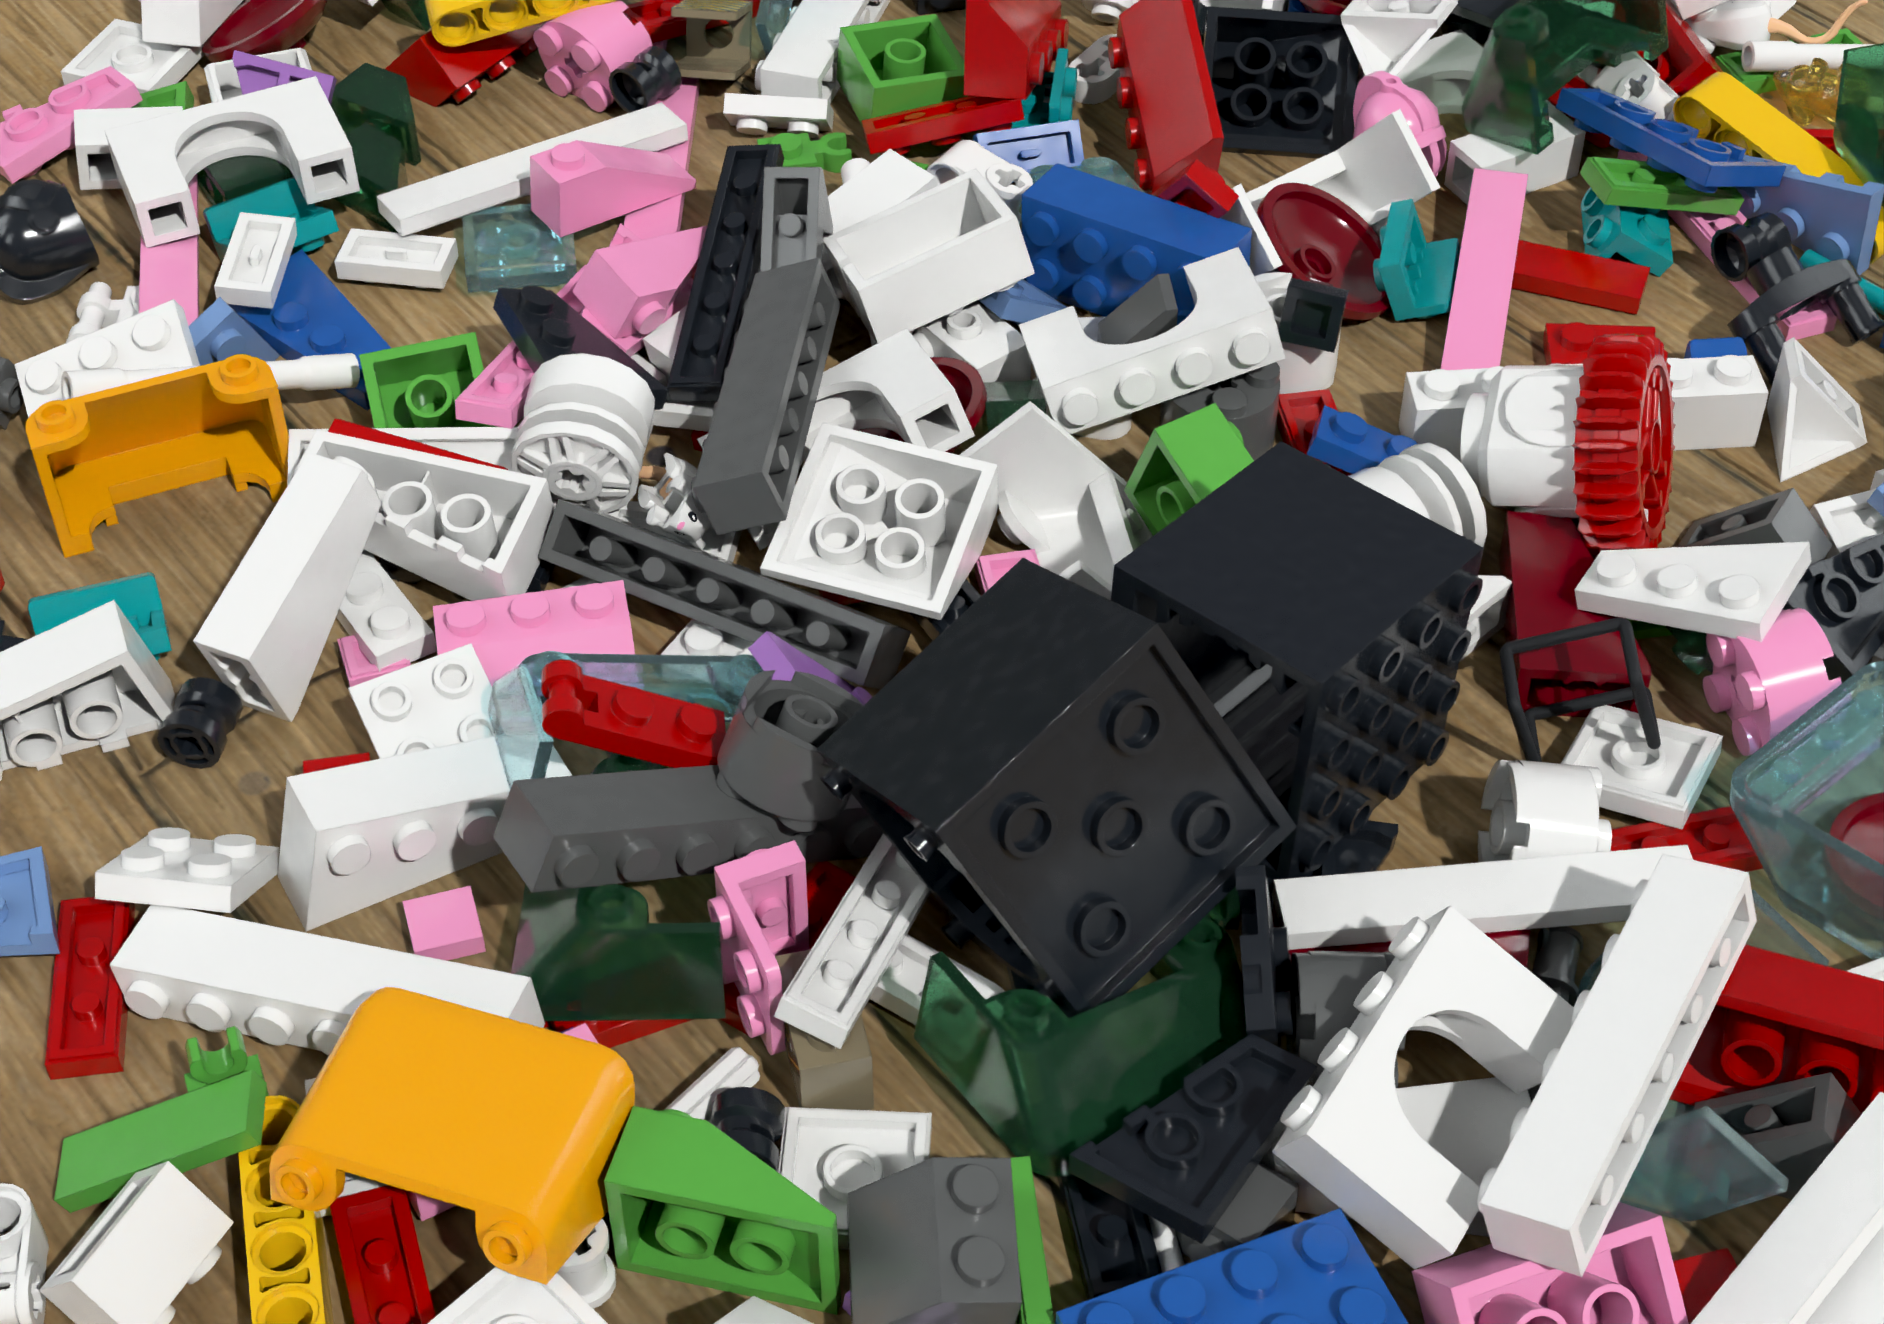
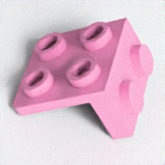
(761, 916)

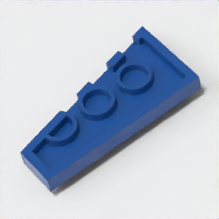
(1666, 143)
(314, 320)

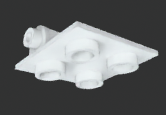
(426, 704)

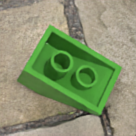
(421, 382)
(717, 1216)

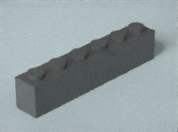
(767, 398)
(723, 593)
(652, 828)

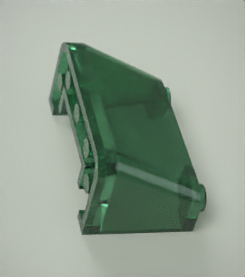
(1543, 47)

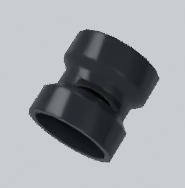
(650, 75)
(1743, 246)
(199, 725)
(752, 1120)

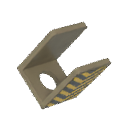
(709, 61)

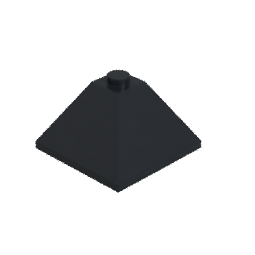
(1281, 81)

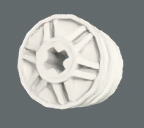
(585, 430)
(1433, 485)

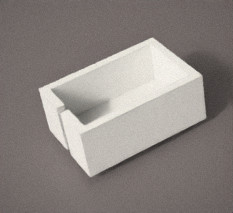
(929, 256)

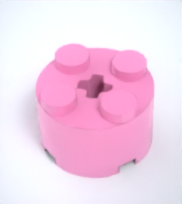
(585, 49)
(1769, 681)

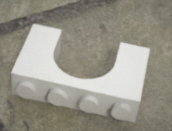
(1444, 74)
(281, 122)
(1220, 339)
(890, 389)
(1350, 1126)

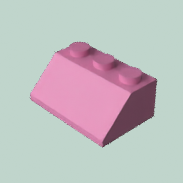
(516, 626)
(1624, 1283)

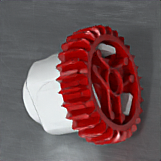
(1580, 441)

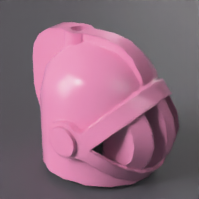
(1384, 93)

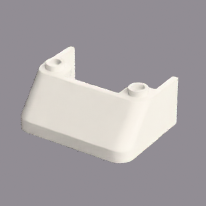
(1364, 174)
(1060, 499)

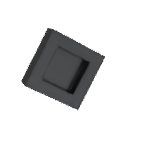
(1312, 314)

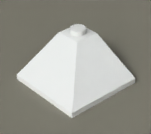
(884, 521)

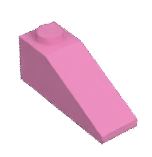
(596, 182)
(637, 281)

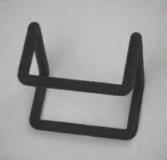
(1525, 722)

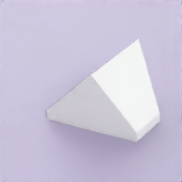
(1392, 31)
(1810, 414)

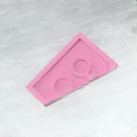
(43, 132)

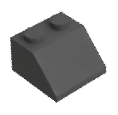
(935, 1245)

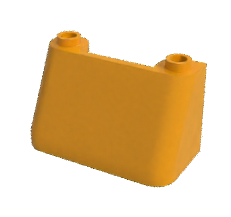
(157, 440)
(467, 1116)

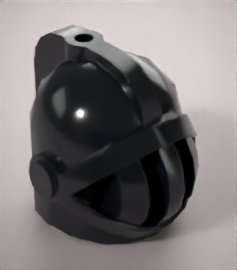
(41, 242)

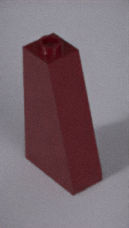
(1545, 566)

